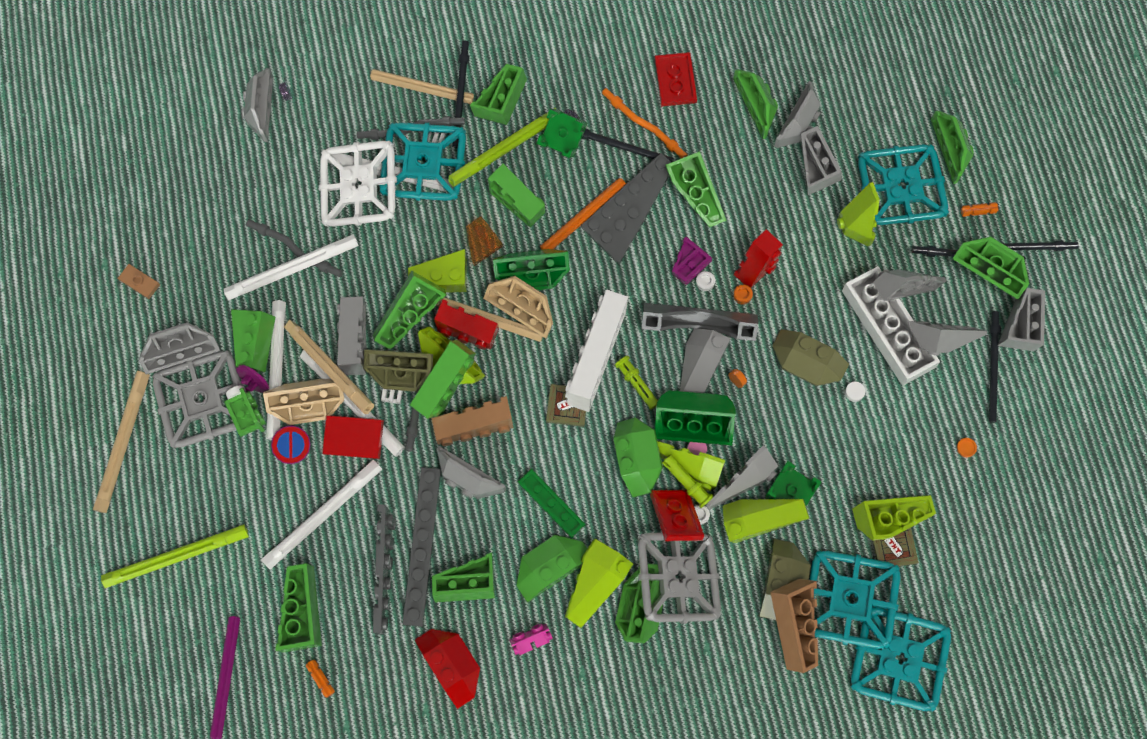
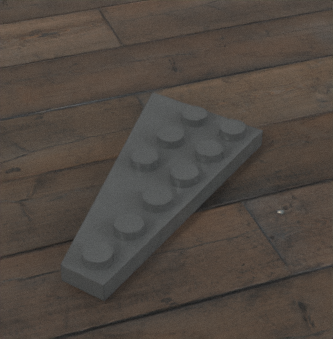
(623, 215)
(382, 566)

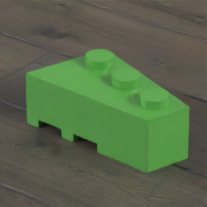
(501, 96)
(515, 196)
(252, 338)

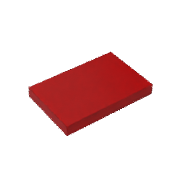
(675, 79)
(353, 437)
(676, 515)

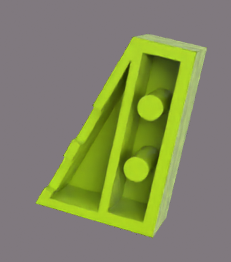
(445, 271)

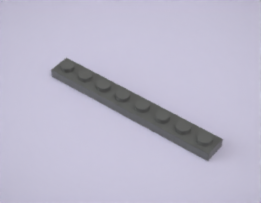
(422, 547)

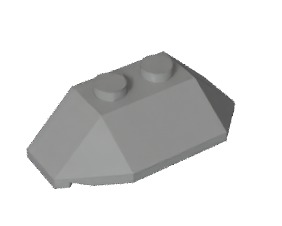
(258, 103)
(800, 118)
(175, 347)
(467, 477)

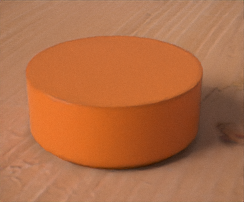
(743, 294)
(737, 378)

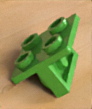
(245, 413)

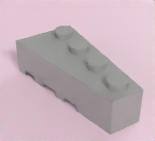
(351, 335)

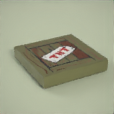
(561, 413)
(897, 550)

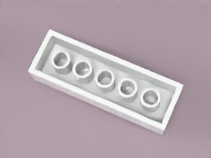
(889, 328)
(596, 351)

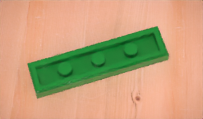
(551, 503)

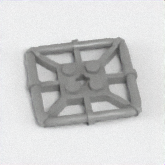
(188, 394)
(671, 587)

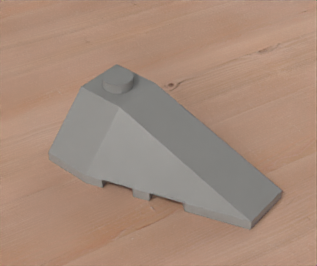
(903, 283)
(943, 338)
(701, 359)
(754, 473)

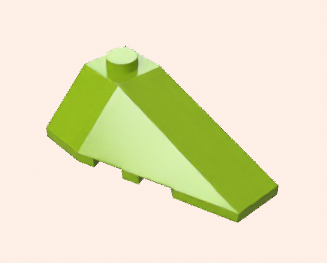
(859, 216)
(700, 467)
(600, 575)

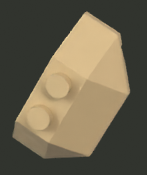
(521, 303)
(303, 401)

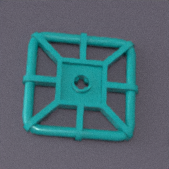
(433, 154)
(911, 176)
(863, 591)
(909, 670)

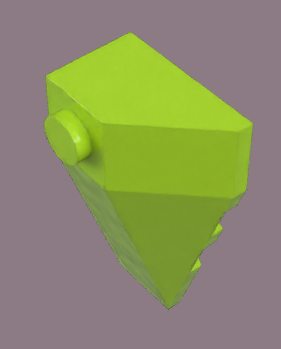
(759, 516)
(890, 517)

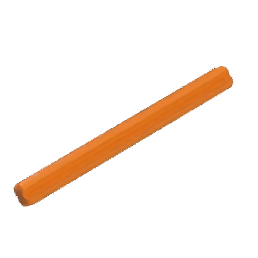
(583, 215)

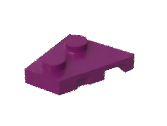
(690, 261)

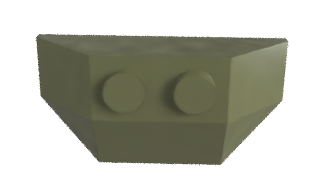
(809, 358)
(398, 368)
(784, 567)

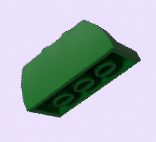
(695, 418)

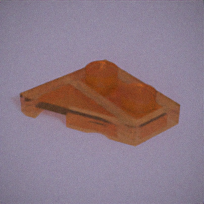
(482, 240)

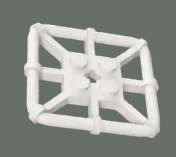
(350, 175)

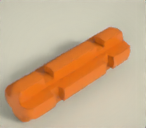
(979, 209)
(320, 678)

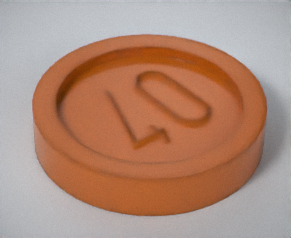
(966, 447)

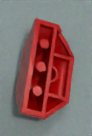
(451, 664)

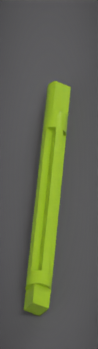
(499, 150)
(174, 556)

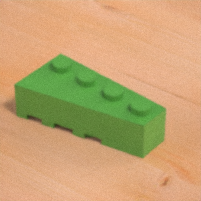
(409, 306)
(443, 380)
(300, 613)

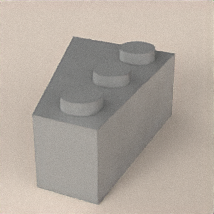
(819, 162)
(1026, 322)

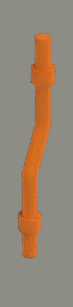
(618, 103)

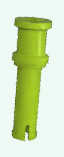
(634, 373)
(693, 488)

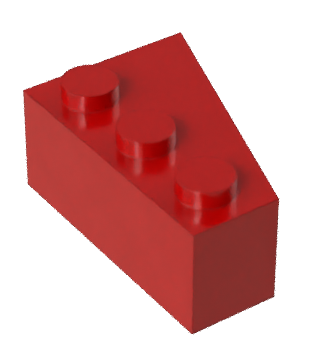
(761, 259)
(466, 326)

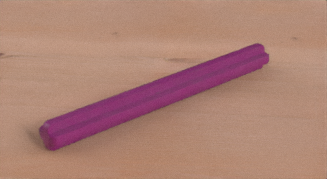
(225, 677)

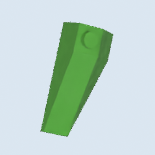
(695, 185)

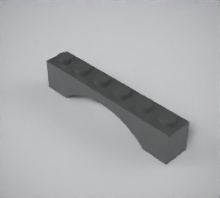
(734, 324)

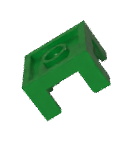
(562, 133)
(793, 485)

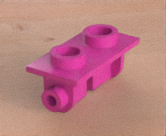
(536, 634)

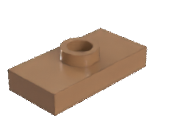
(138, 281)

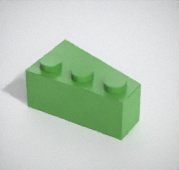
(465, 582)

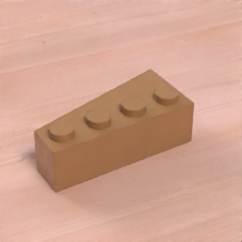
(473, 422)
(796, 624)

